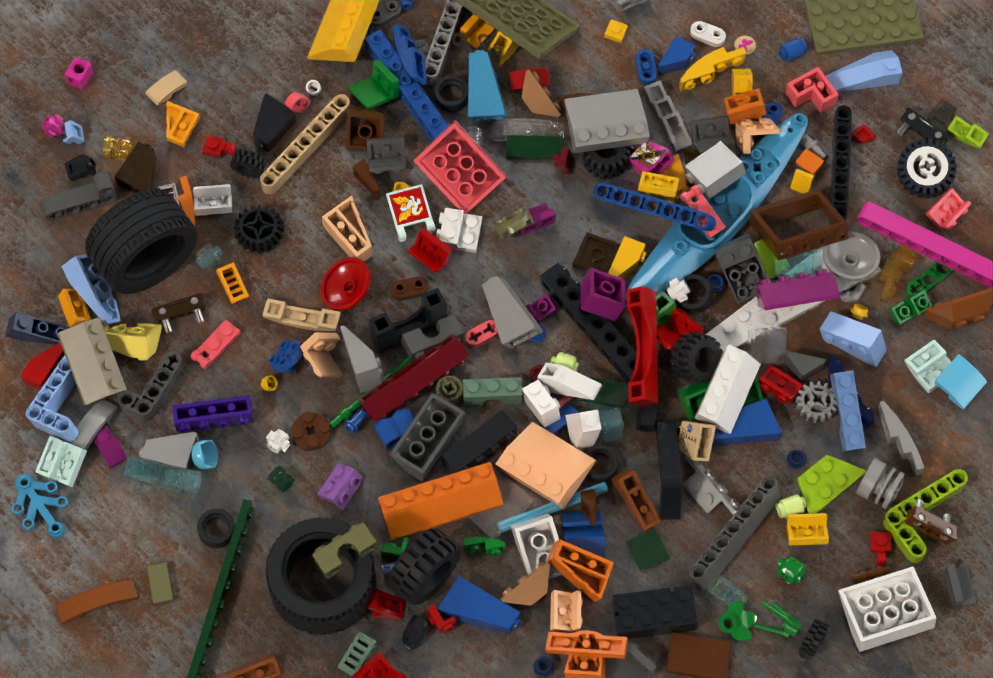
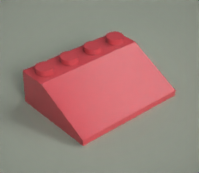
(459, 167)

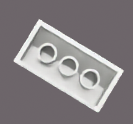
(728, 389)

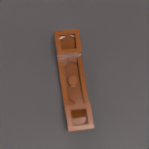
(95, 599)

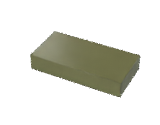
(160, 583)

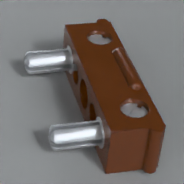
(930, 524)

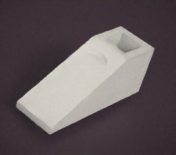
(568, 382)

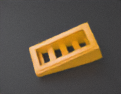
(232, 268)

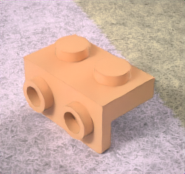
(566, 611)

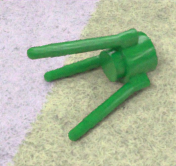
(790, 623)

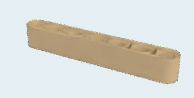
(303, 152)

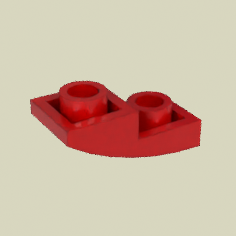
(517, 78)

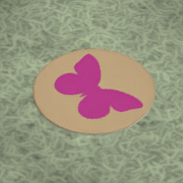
(746, 42)

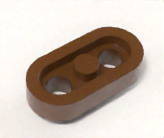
(410, 289)

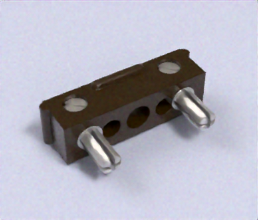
(179, 309)

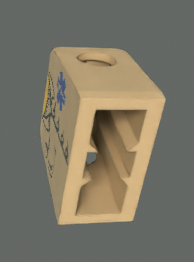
(696, 439)

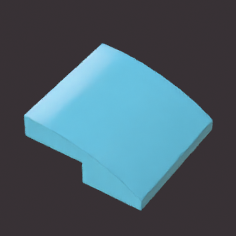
(961, 381)

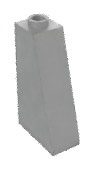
(509, 313)

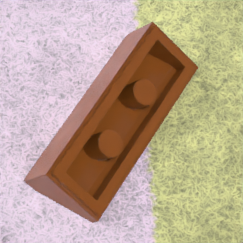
(261, 668)

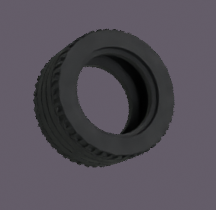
(141, 241)
(317, 616)

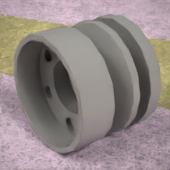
(880, 483)

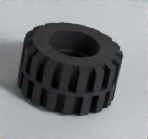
(607, 166)
(685, 353)

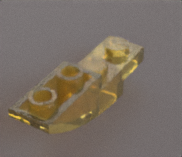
(895, 265)

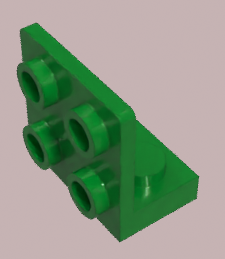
(378, 88)

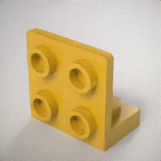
(658, 186)

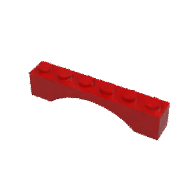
(644, 381)

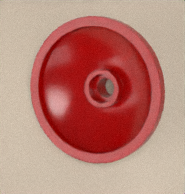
(345, 284)

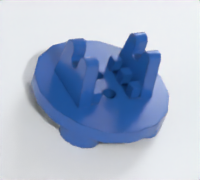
(286, 357)

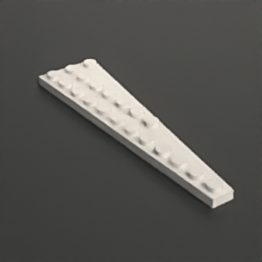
(735, 328)

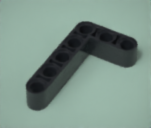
(669, 470)

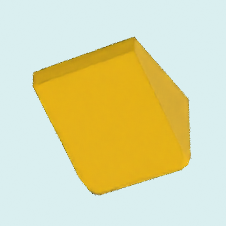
(801, 181)

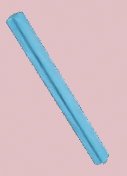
(551, 507)

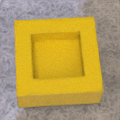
(615, 31)

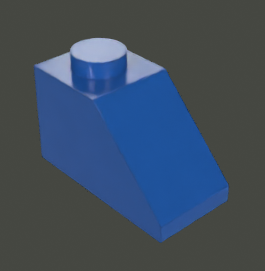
(677, 56)

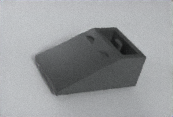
(741, 266)

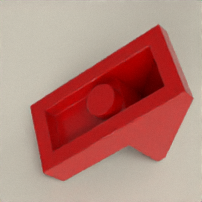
(386, 605)

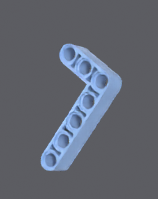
(45, 405)

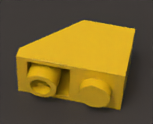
(741, 81)

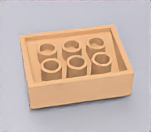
(546, 464)

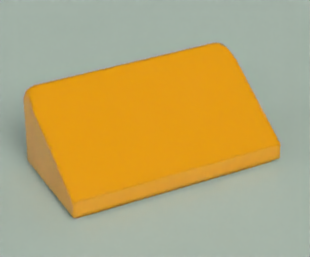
(73, 307)

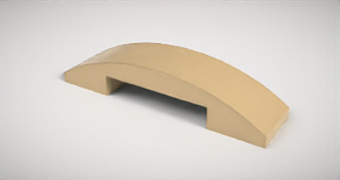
(300, 317)

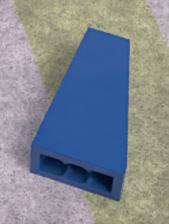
(753, 425)
(478, 608)

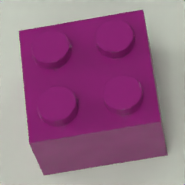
(602, 294)

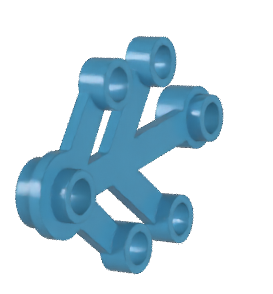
(38, 502)

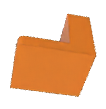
(810, 162)

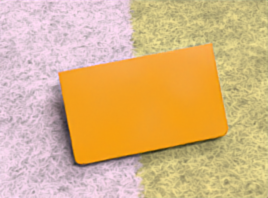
(475, 27)

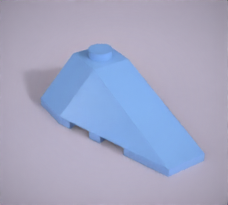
(869, 72)
(92, 288)

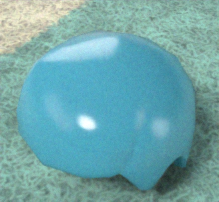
(205, 454)

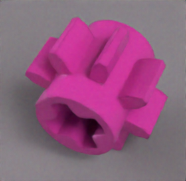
(53, 125)

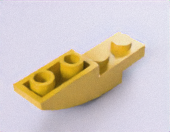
(704, 69)

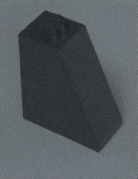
(272, 123)

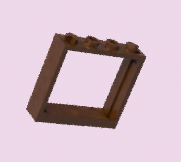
(792, 207)

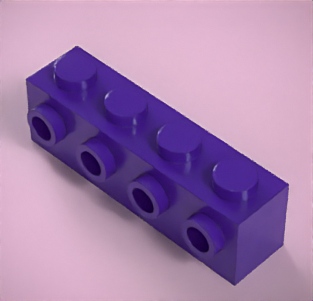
(213, 414)

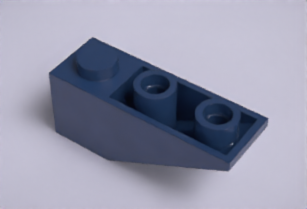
(33, 329)

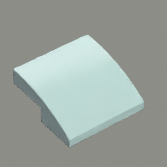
(928, 364)
(61, 461)

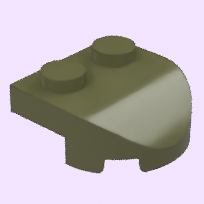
(520, 220)

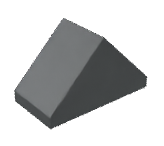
(804, 365)

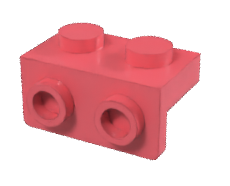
(947, 210)

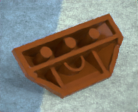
(961, 311)

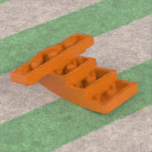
(586, 651)

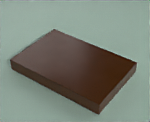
(698, 656)

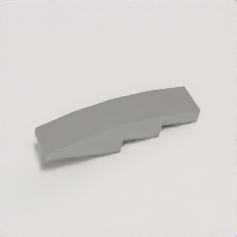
(667, 116)
(897, 433)

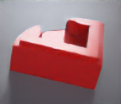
(863, 135)

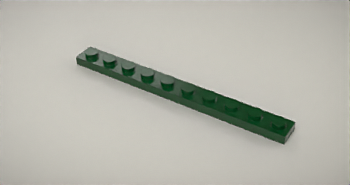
(223, 585)

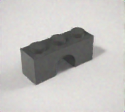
(417, 343)

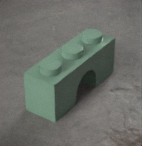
(504, 389)

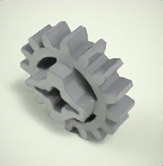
(816, 410)

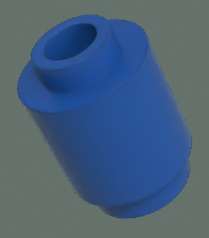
(792, 49)

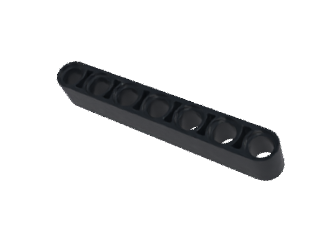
(841, 158)

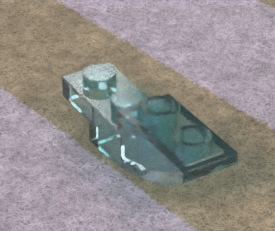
(162, 476)

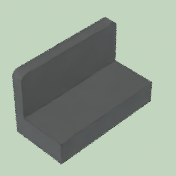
(959, 586)

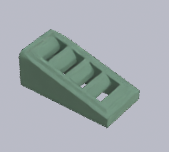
(351, 651)

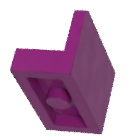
(542, 216)

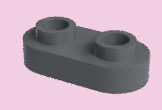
(386, 14)

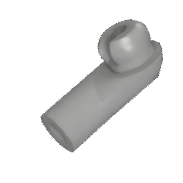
(853, 296)

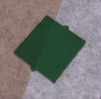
(647, 550)

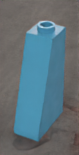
(484, 93)

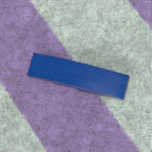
(410, 56)

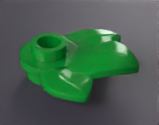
(739, 620)

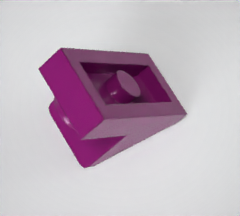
(109, 448)

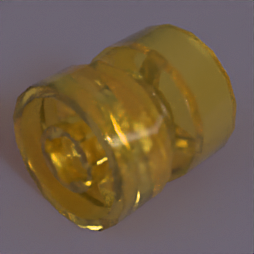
(117, 147)

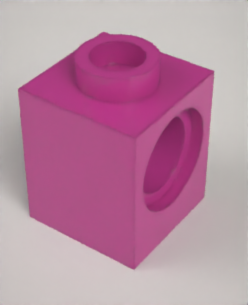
(79, 79)

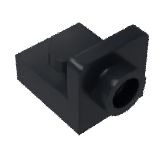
(80, 166)

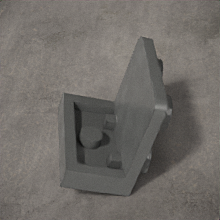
(710, 131)
(386, 154)
(633, 666)

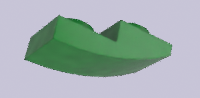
(910, 307)
(492, 546)

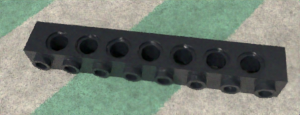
(610, 350)

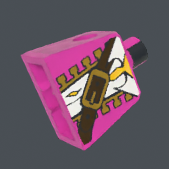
(650, 158)

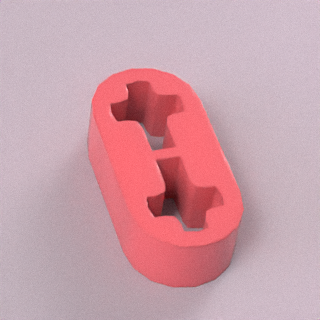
(297, 102)
(481, 331)

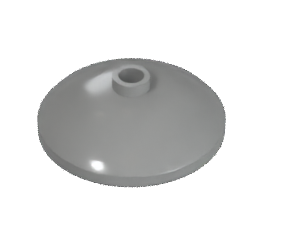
(857, 250)

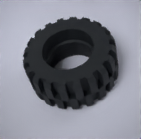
(424, 566)

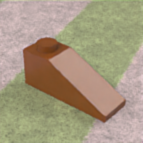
(636, 498)

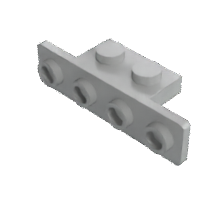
(706, 489)

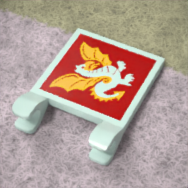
(410, 208)

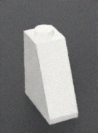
(583, 429)

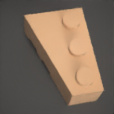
(347, 230)

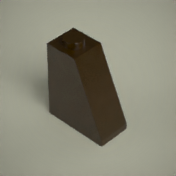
(138, 169)

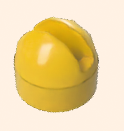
(269, 380)

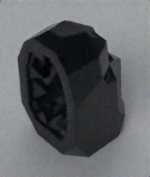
(646, 418)
(415, 632)

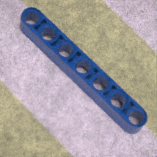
(661, 210)

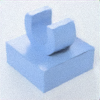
(73, 132)

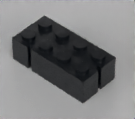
(654, 612)

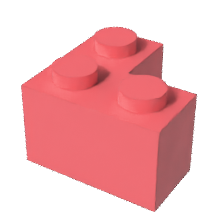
(812, 87)

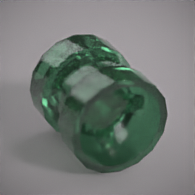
(281, 479)

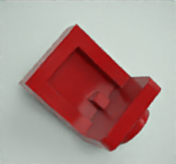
(435, 619)

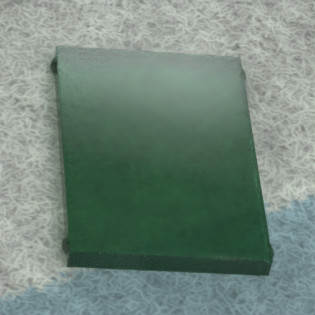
(610, 394)

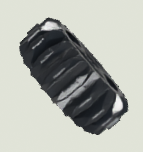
(272, 231)

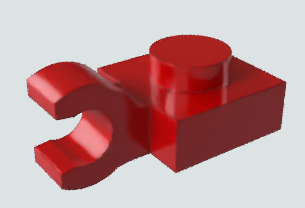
(216, 146)
(880, 544)

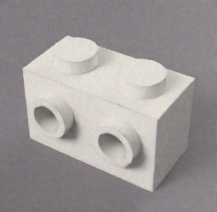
(541, 403)

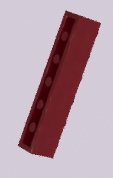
(413, 378)

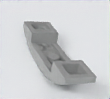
(92, 423)

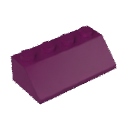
(796, 290)

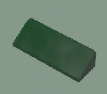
(533, 146)

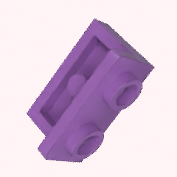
(340, 485)

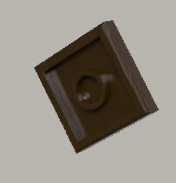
(596, 253)

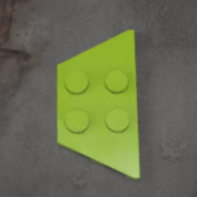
(827, 482)

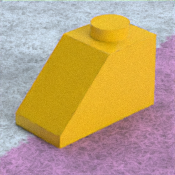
(505, 44)

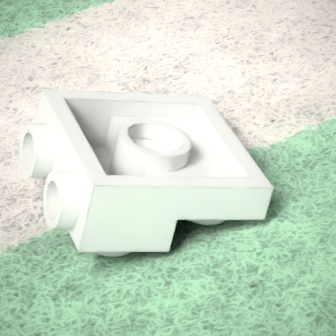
(459, 230)

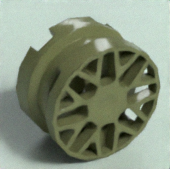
(450, 389)

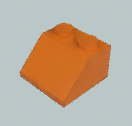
(745, 106)

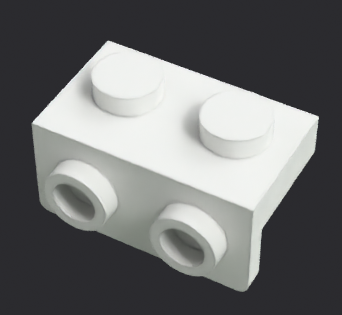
(212, 199)

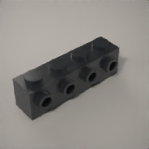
(480, 443)

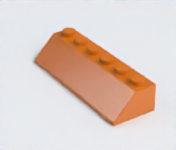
(440, 501)

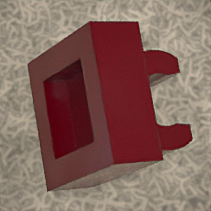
(564, 160)

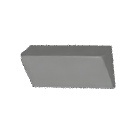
(621, 5)

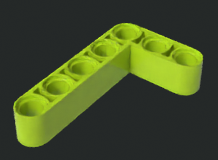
(935, 498)

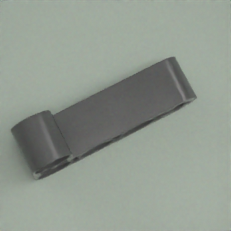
(80, 198)
(154, 385)

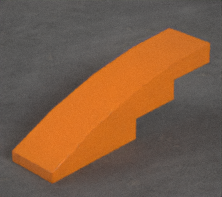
(186, 200)

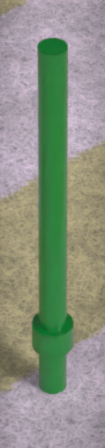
(346, 413)

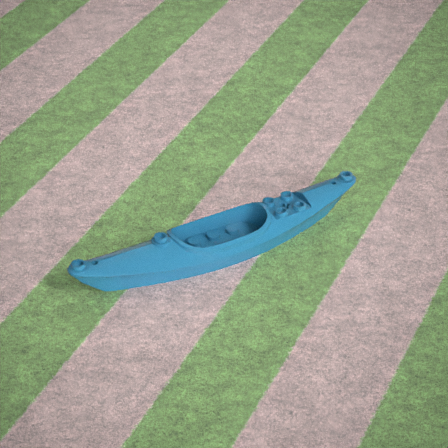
(688, 248)

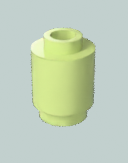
(790, 505)

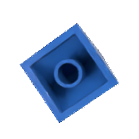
(587, 538)

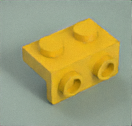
(807, 529)

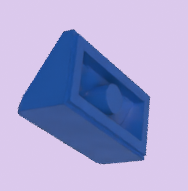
(560, 425)
(578, 518)

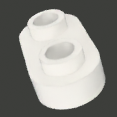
(707, 34)

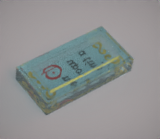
(726, 592)

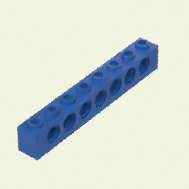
(409, 89)

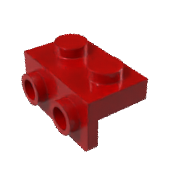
(430, 251)
(780, 385)

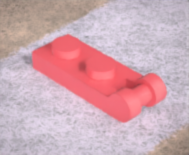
(702, 205)
(215, 344)

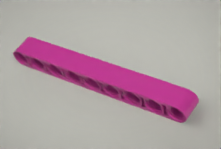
(926, 243)

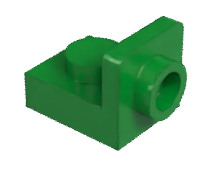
(393, 551)

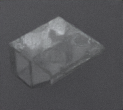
(767, 344)

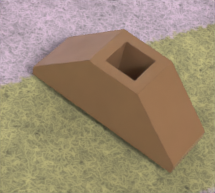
(538, 98)
(530, 588)

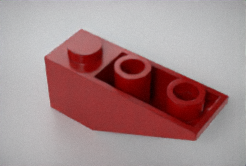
(42, 366)

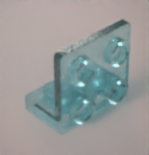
(795, 264)

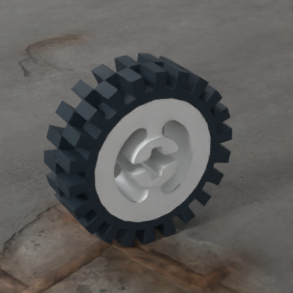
(927, 153)

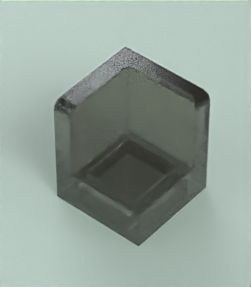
(942, 112)

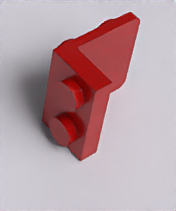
(678, 325)
(378, 668)

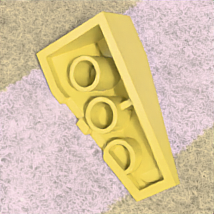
(134, 342)

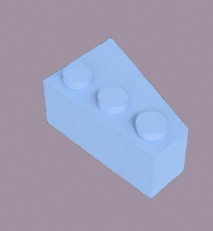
(854, 338)

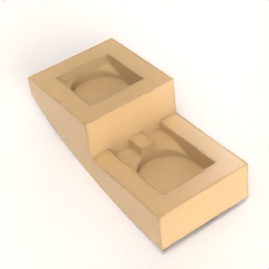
(165, 87)

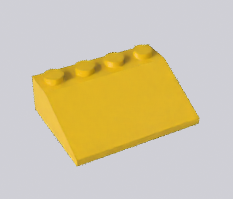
(343, 30)

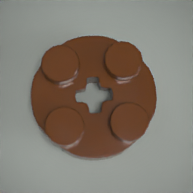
(308, 421)

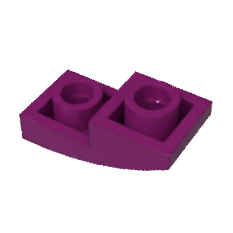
(542, 308)

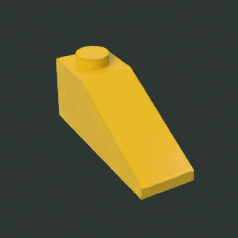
(628, 257)

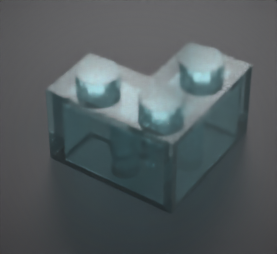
(611, 423)

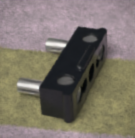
(921, 126)

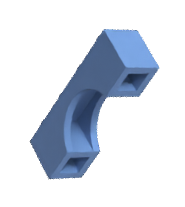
(850, 419)

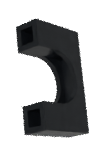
(388, 334)

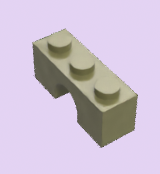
(358, 539)

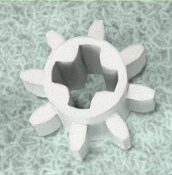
(678, 290)
(277, 441)

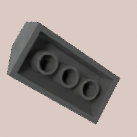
(428, 436)

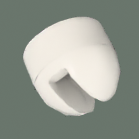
(316, 85)

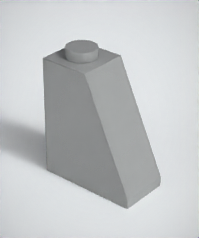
(170, 450)

